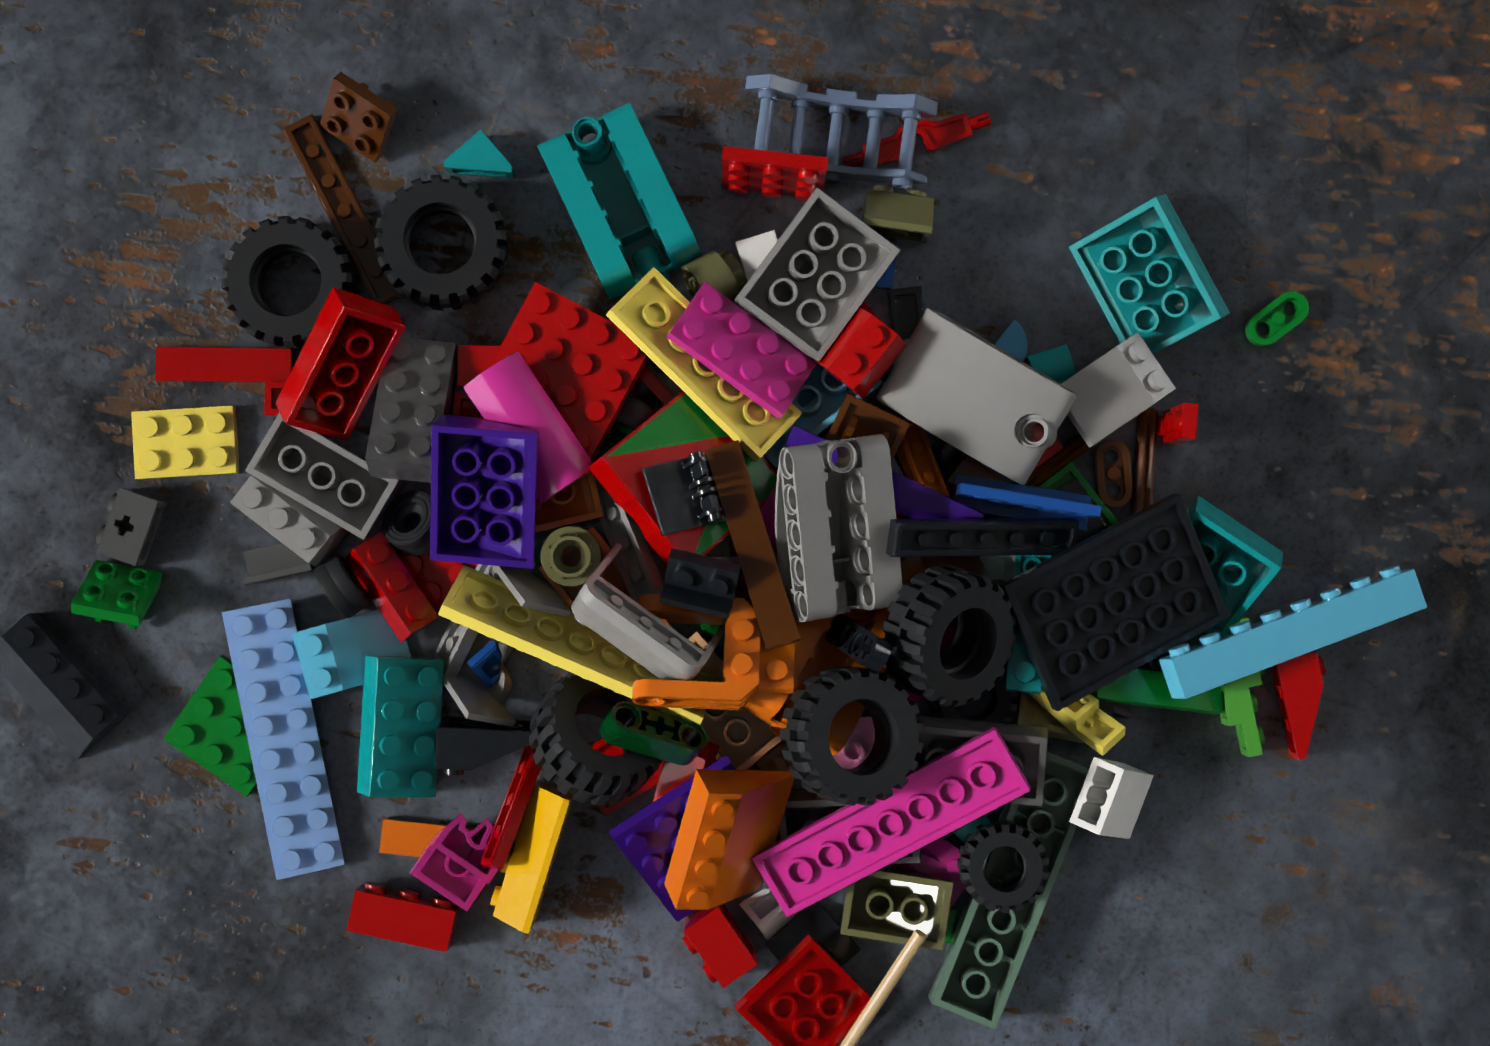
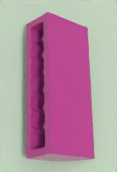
(515, 397)

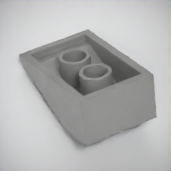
(1116, 389)

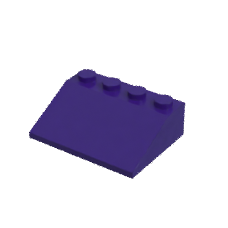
(483, 492)

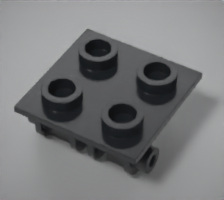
(683, 494)

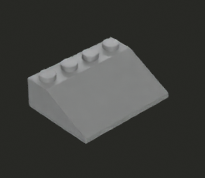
(816, 275)

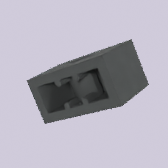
(140, 511)

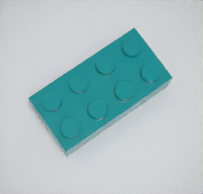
(399, 726)

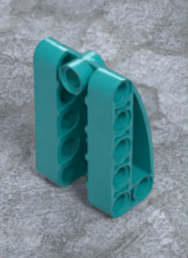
(619, 200)

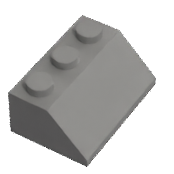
(289, 521)

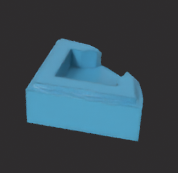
(1014, 341)

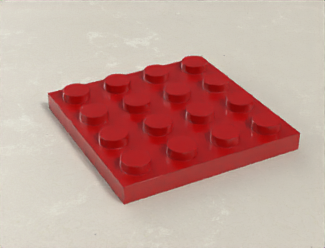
(577, 359)

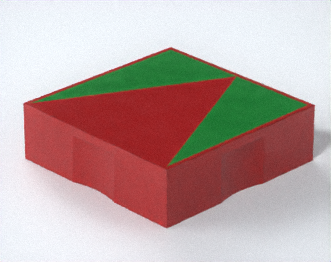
(665, 437)

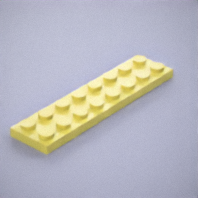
(561, 641)

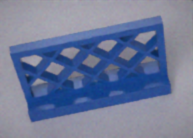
(1022, 501)

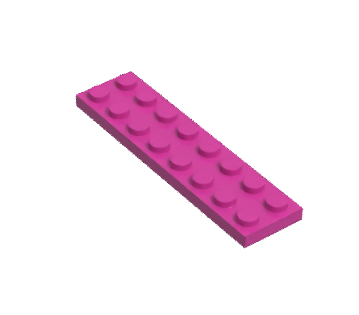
(869, 837)

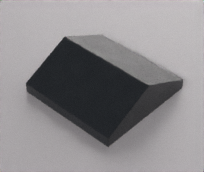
(822, 927)

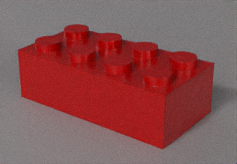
(340, 364)

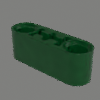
(653, 733)

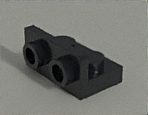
(700, 583)

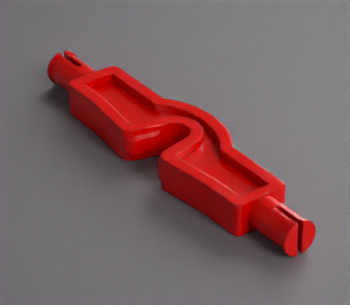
(934, 136)

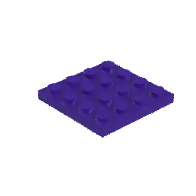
(651, 836)

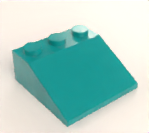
(1237, 558)

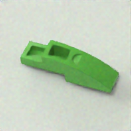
(1239, 710)

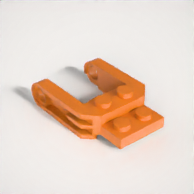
(745, 663)

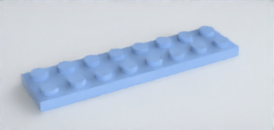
(283, 739)

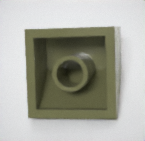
(899, 215)

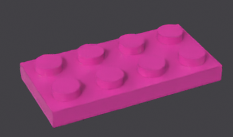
(741, 350)

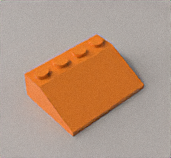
(724, 826)

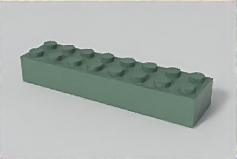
(992, 944)

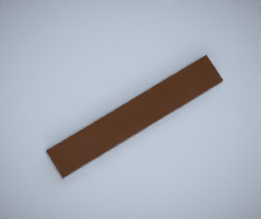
(340, 204)
(752, 546)

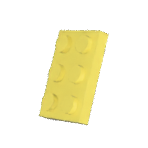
(185, 442)

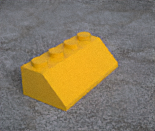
(532, 857)

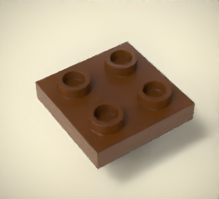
(358, 116)
(862, 419)

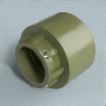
(718, 270)
(552, 555)

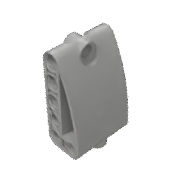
(975, 396)
(836, 527)

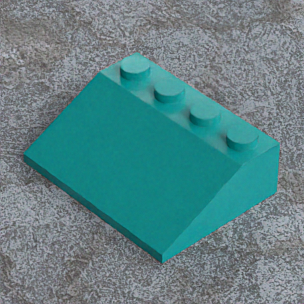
(1149, 276)

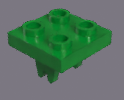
(116, 593)

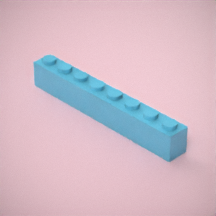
(1291, 633)

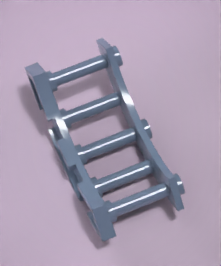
(841, 103)

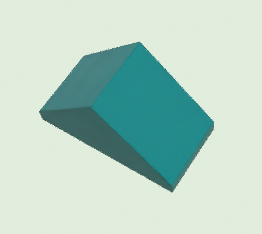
(479, 158)

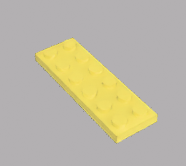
(647, 318)

